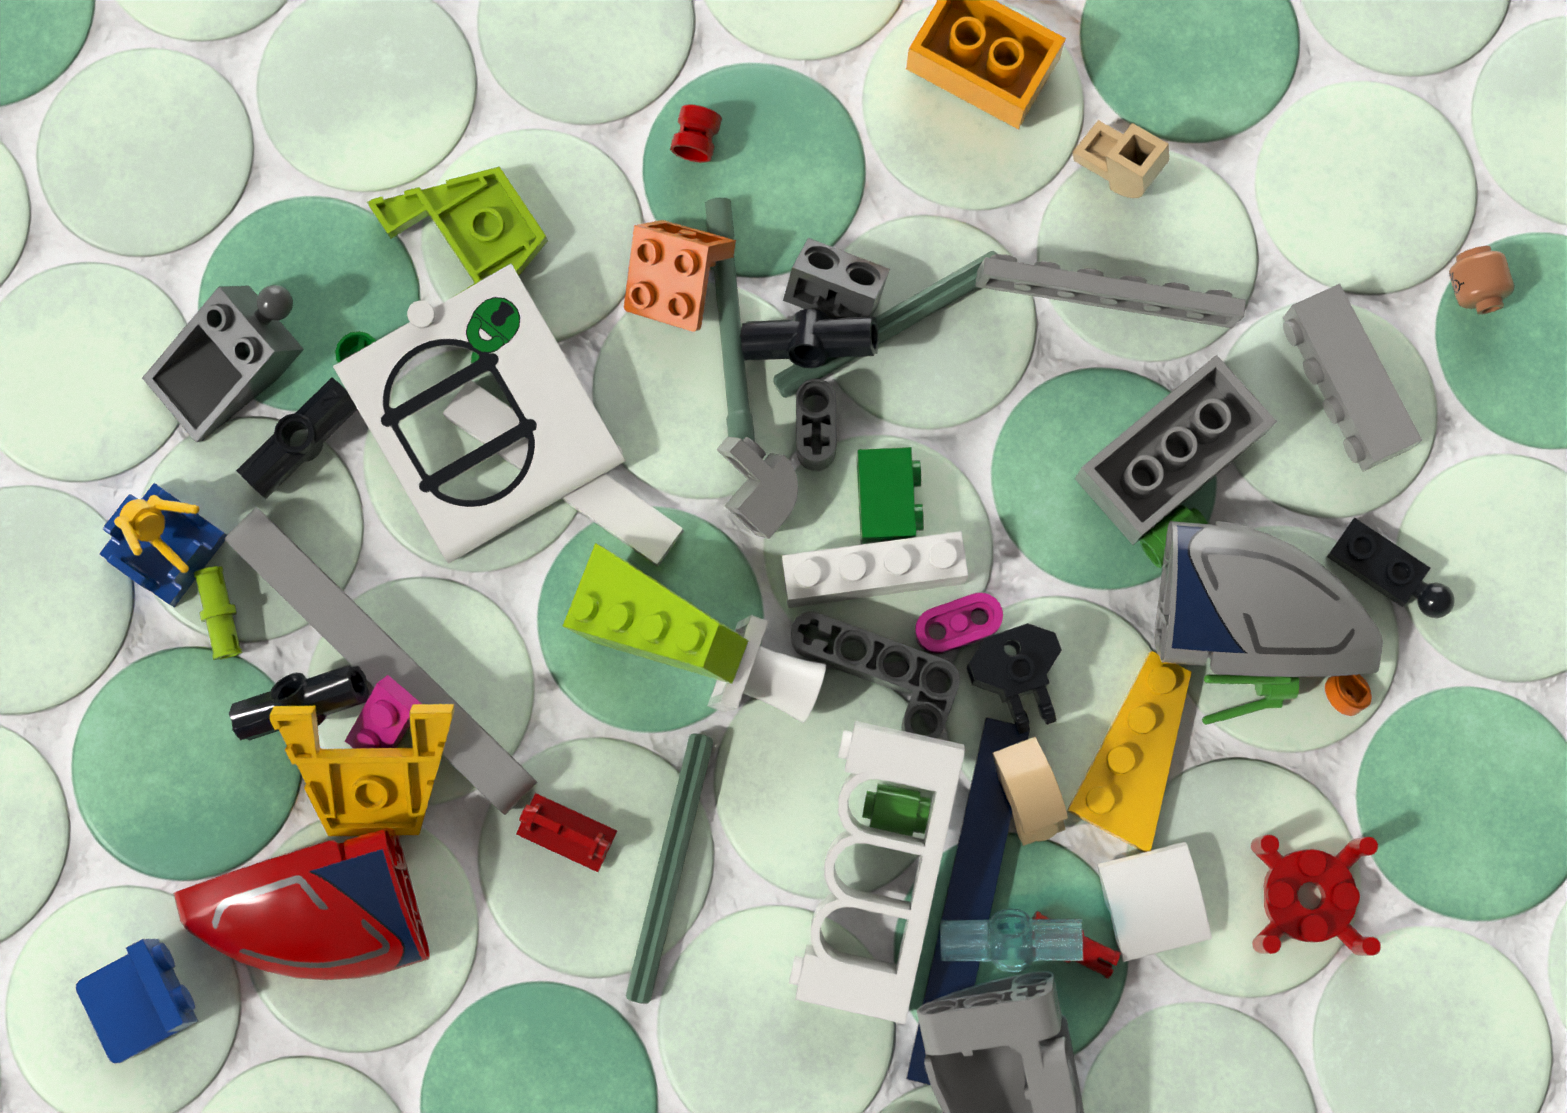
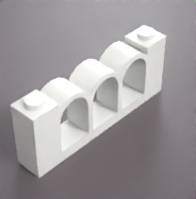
(854, 981)

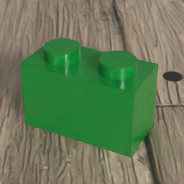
(887, 494)

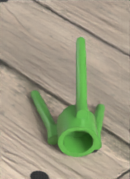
(1273, 688)

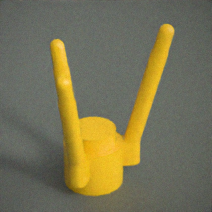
(145, 522)

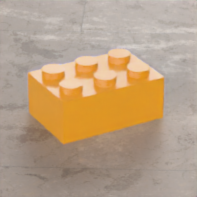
(986, 56)

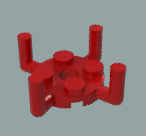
(1337, 892)

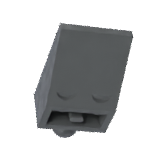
(224, 357)

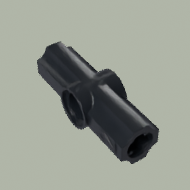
(809, 338)
(277, 459)
(327, 692)

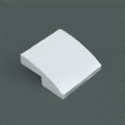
(1154, 901)

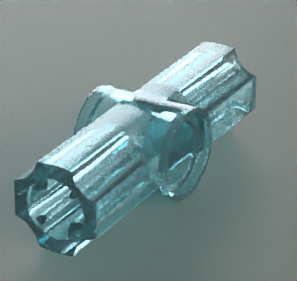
(1011, 940)

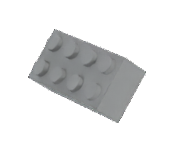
(1174, 449)

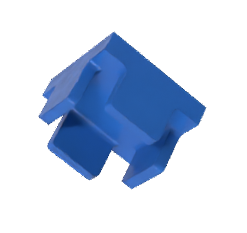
(185, 533)

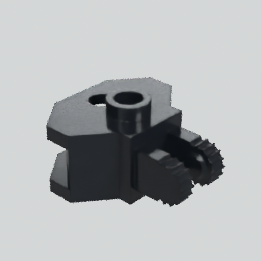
(1019, 674)

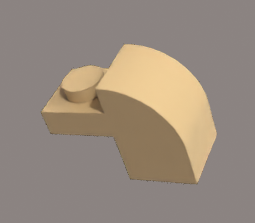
(1125, 160)
(1031, 791)

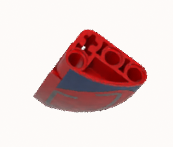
(314, 911)

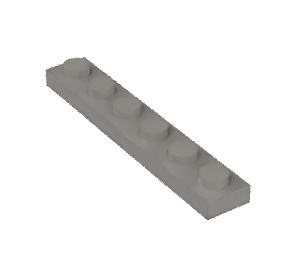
(1124, 294)

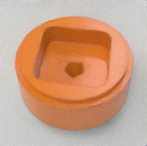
(1348, 693)

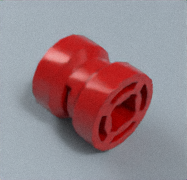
(696, 133)

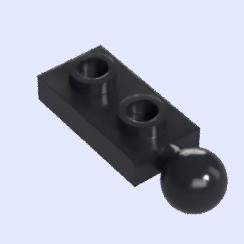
(1390, 570)

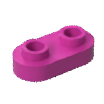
(957, 623)

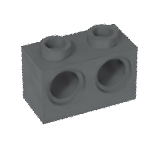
(835, 282)

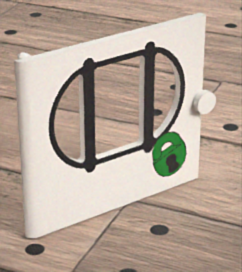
(554, 412)

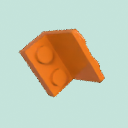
(672, 272)

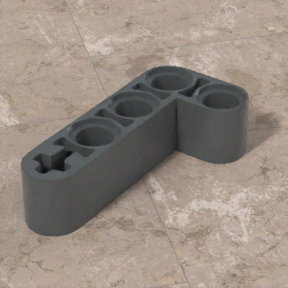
(871, 666)

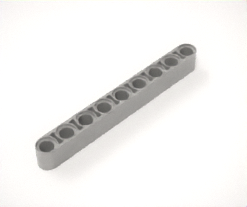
(376, 653)

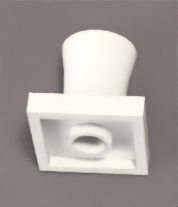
(770, 676)

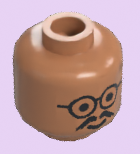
(1481, 279)

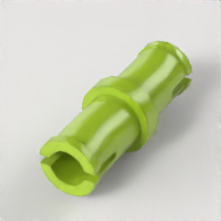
(218, 612)

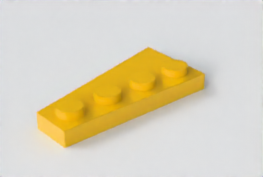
(1133, 762)

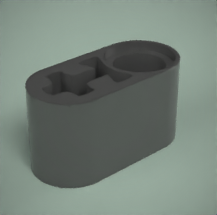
(807, 420)

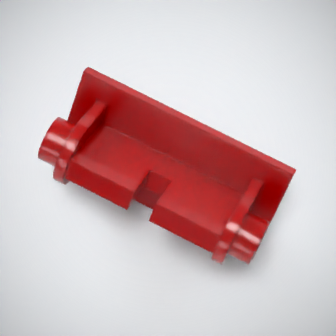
(566, 832)

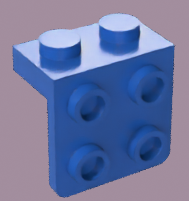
(136, 1000)

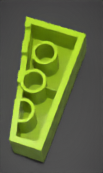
(642, 617)

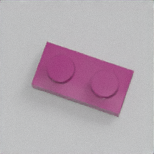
(383, 717)

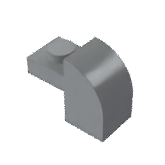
(769, 489)

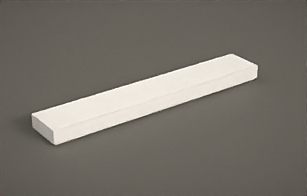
(599, 500)

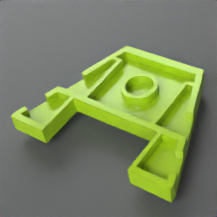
(476, 216)

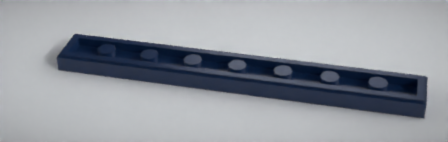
(973, 871)

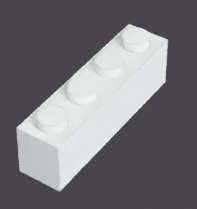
(874, 569)

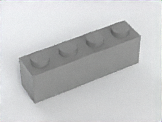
(1350, 378)

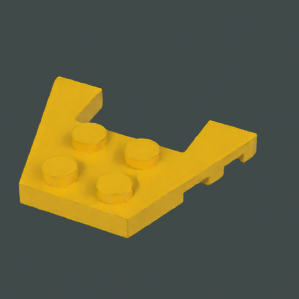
(367, 787)

